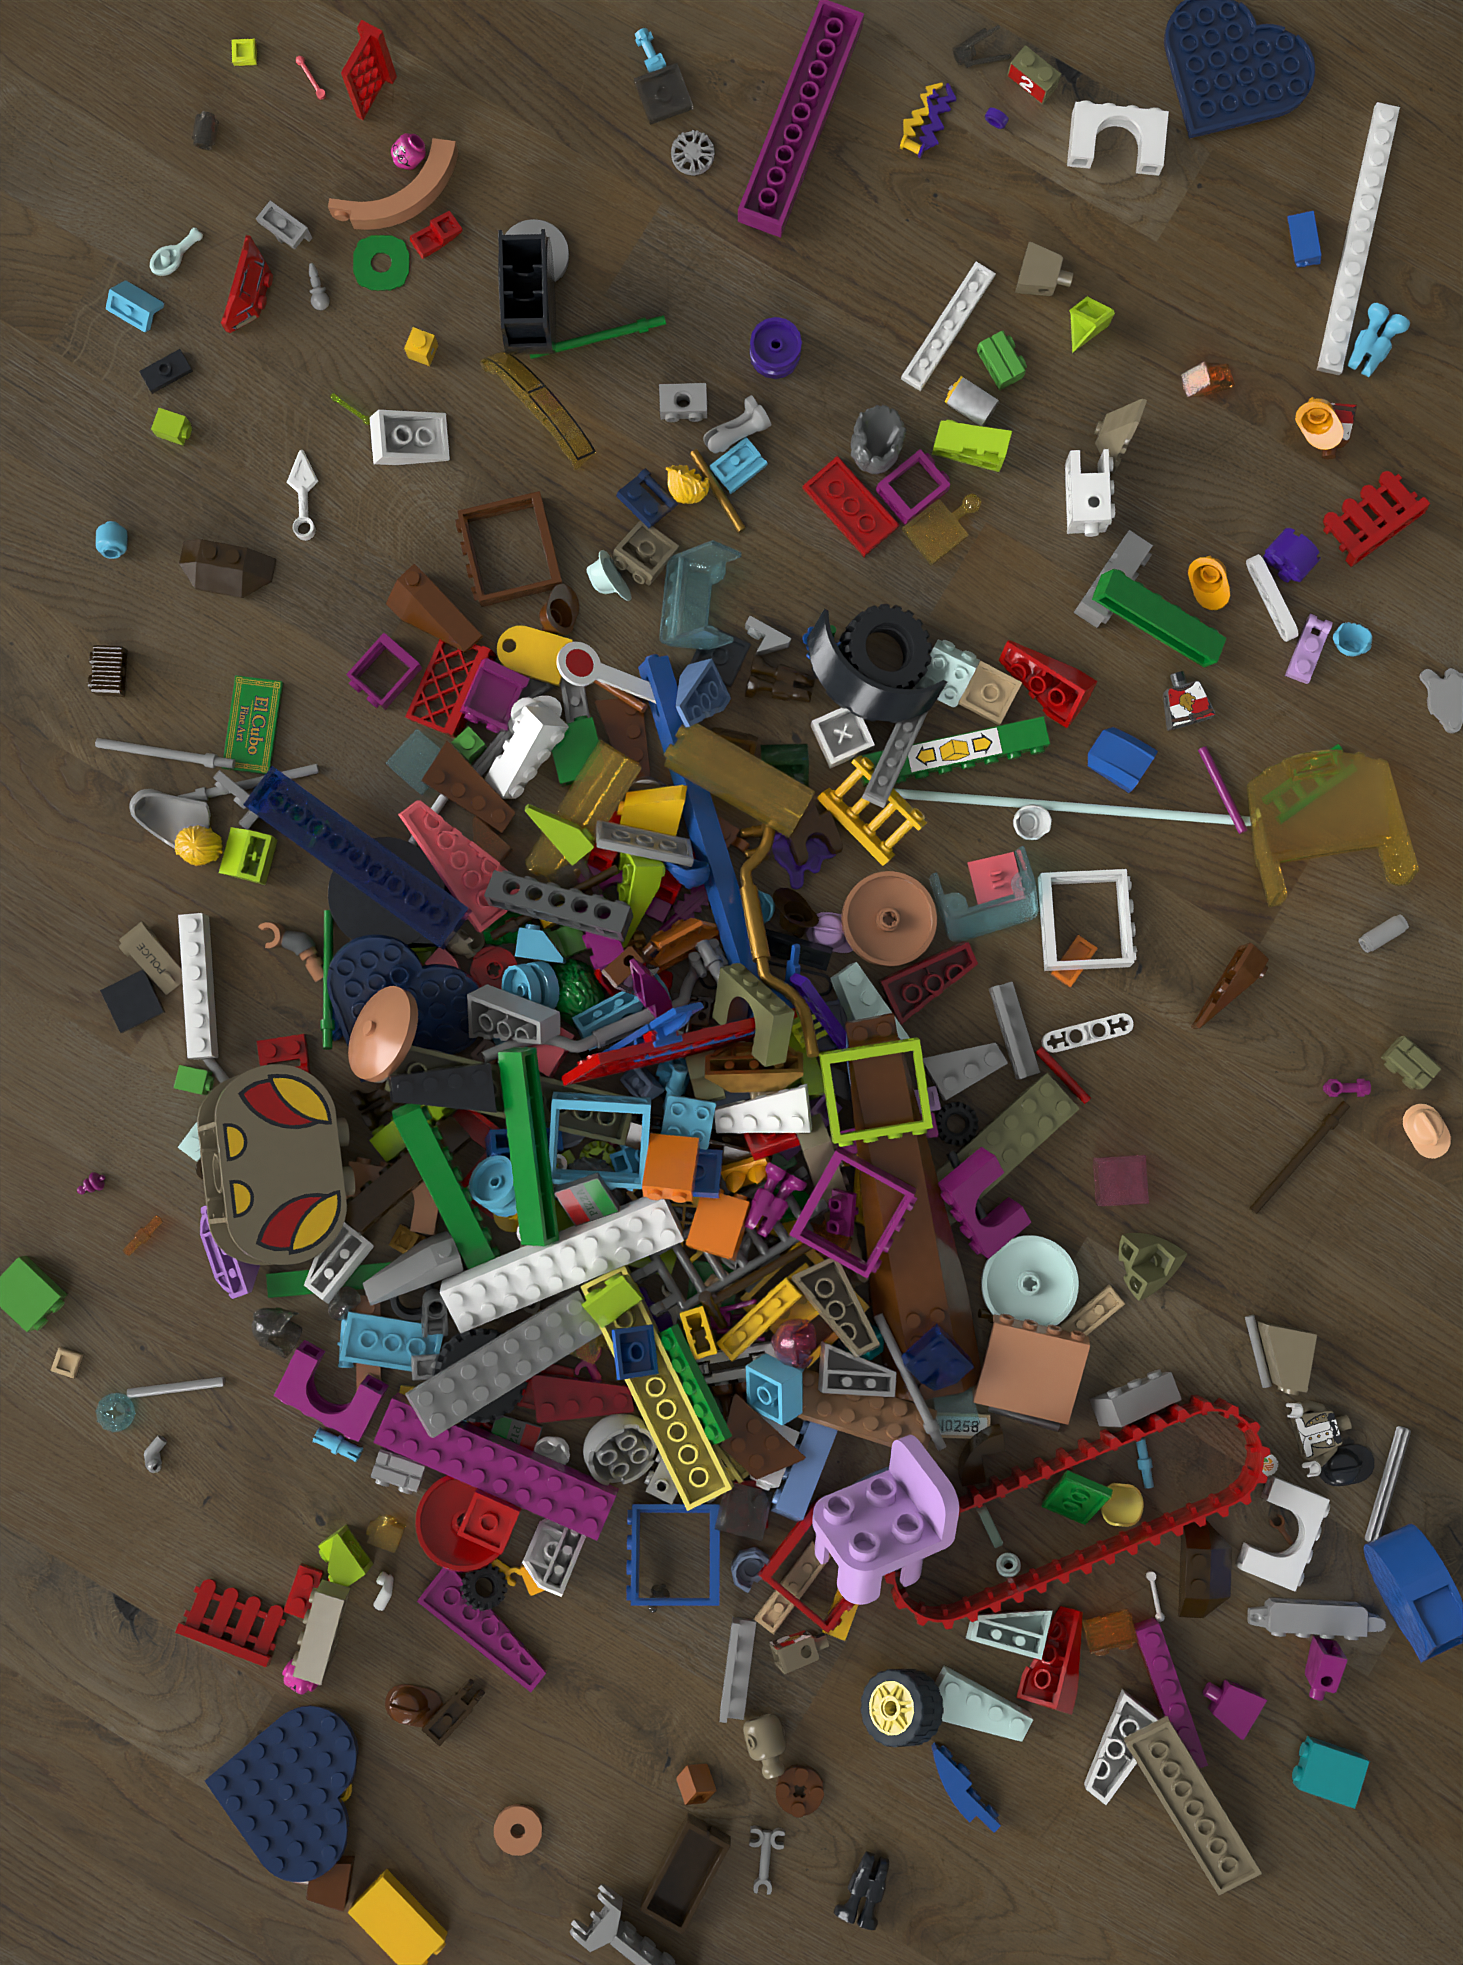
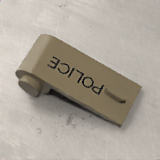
(152, 957)

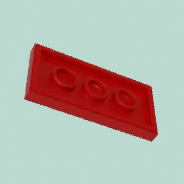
(850, 506)

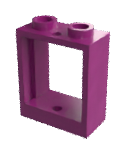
(895, 502)
(382, 643)

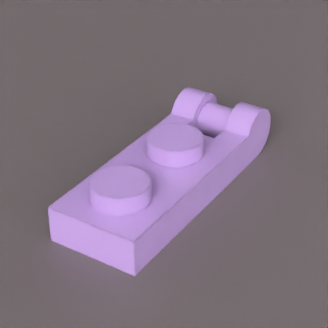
(1308, 649)

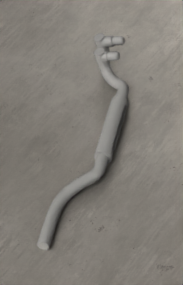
(626, 1025)

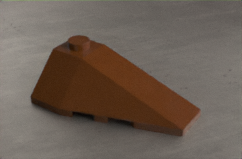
(423, 605)
(1243, 970)

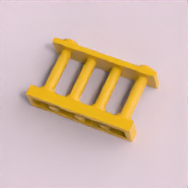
(867, 832)

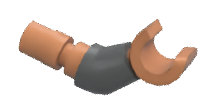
(299, 943)

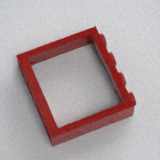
(833, 1618)

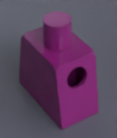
(1324, 1667)
(1234, 1705)

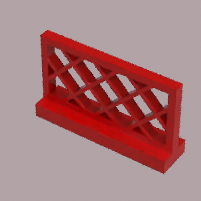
(368, 68)
(456, 721)

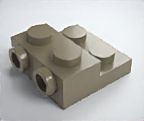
(644, 553)

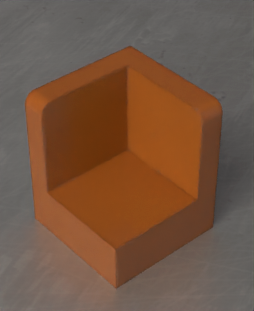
(696, 1784)

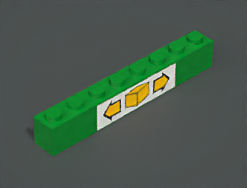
(971, 748)

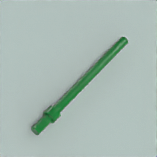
(641, 326)
(327, 1024)

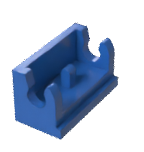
(1304, 239)

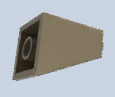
(1288, 1356)

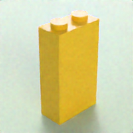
(398, 1922)

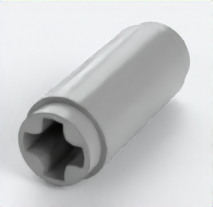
(1383, 933)

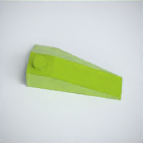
(639, 885)

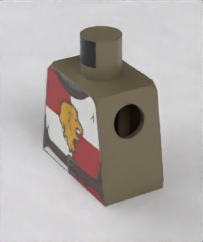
(788, 1651)

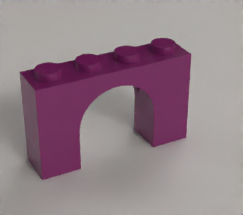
(961, 1192)
(299, 1391)

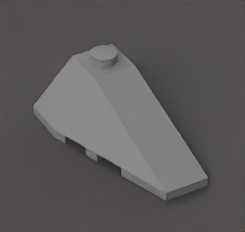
(419, 1266)

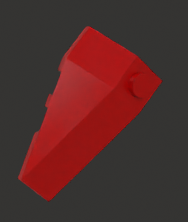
(1054, 684)
(1055, 1677)

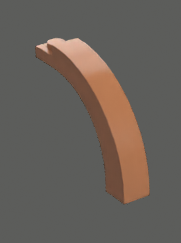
(408, 201)

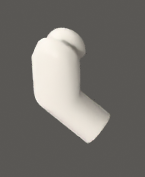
(386, 1591)

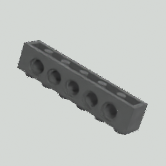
(613, 927)

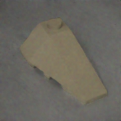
(1118, 429)

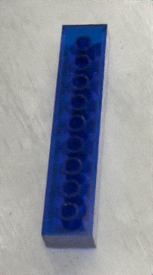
(357, 857)

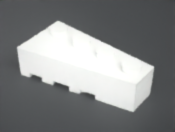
(525, 751)

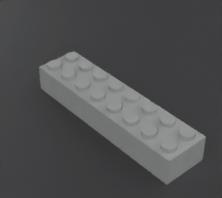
(503, 1364)

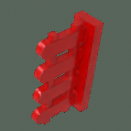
(1386, 514)
(219, 1624)

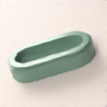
(989, 1526)

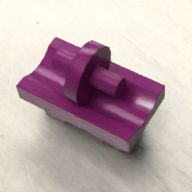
(842, 1212)

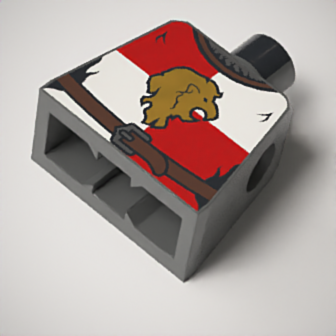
(1185, 703)

